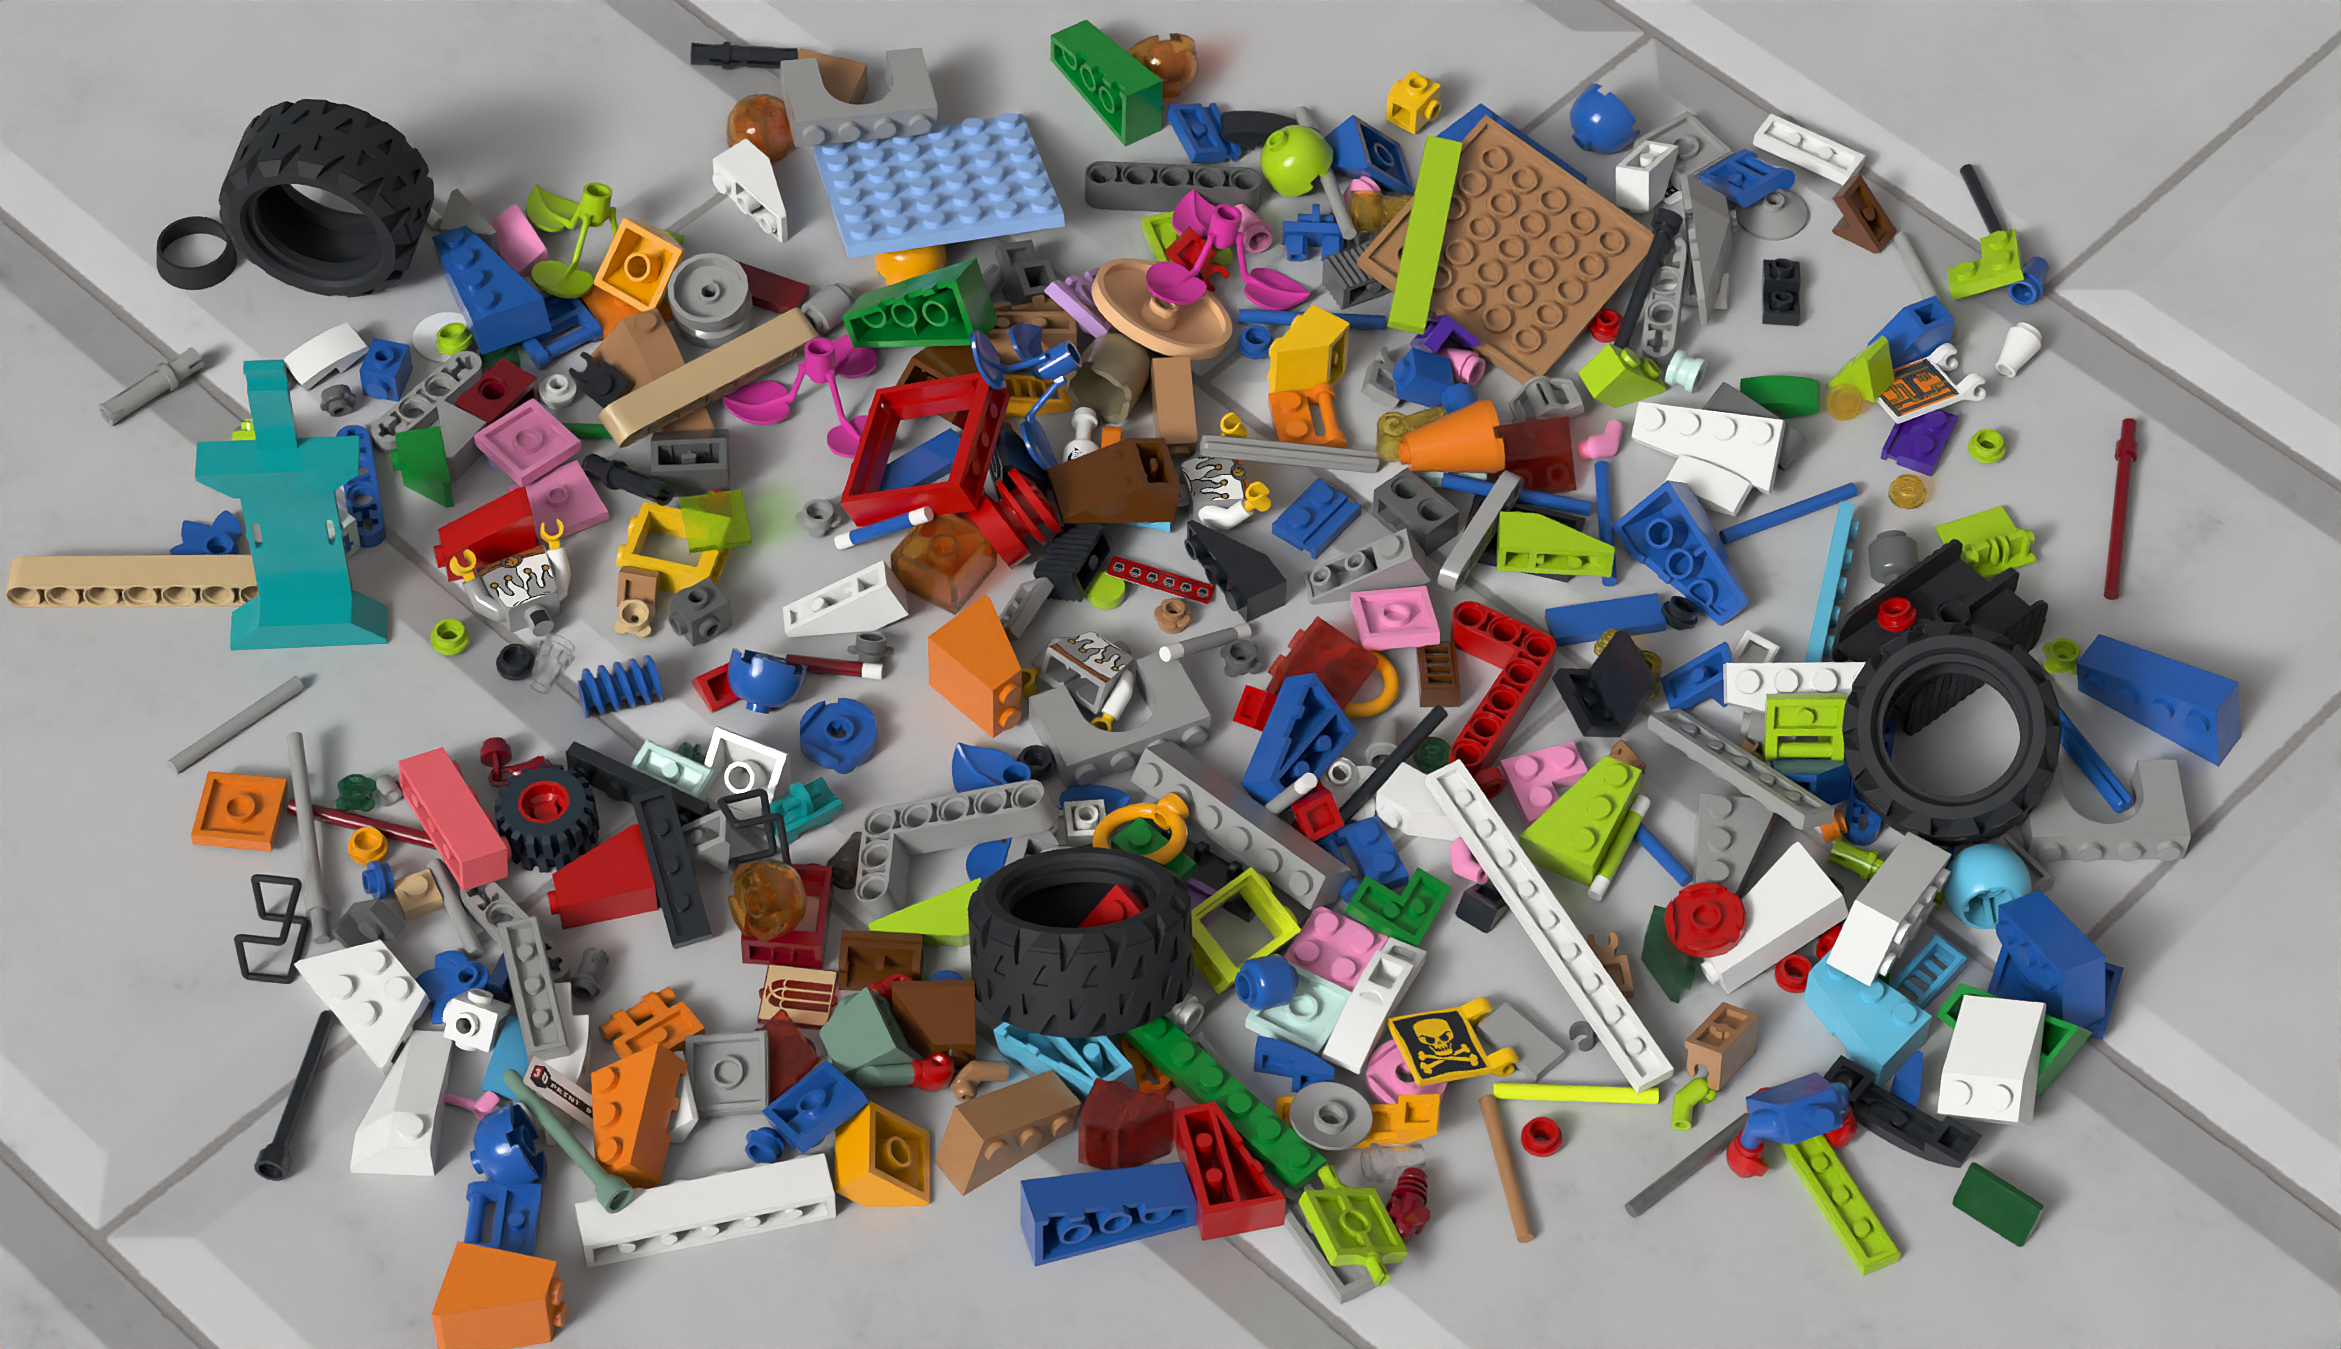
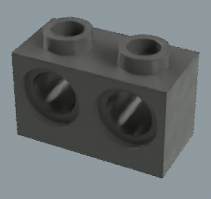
(1414, 505)

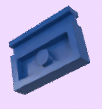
(1200, 133)
(1316, 518)

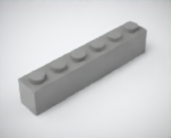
(1242, 825)

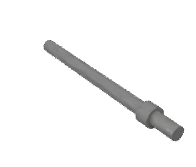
(1330, 184)
(316, 901)

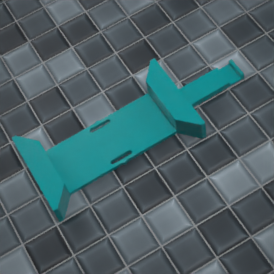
(290, 492)

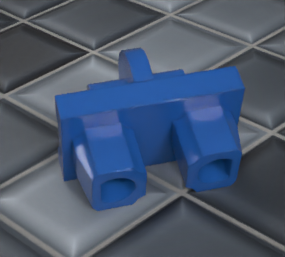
(1312, 231)

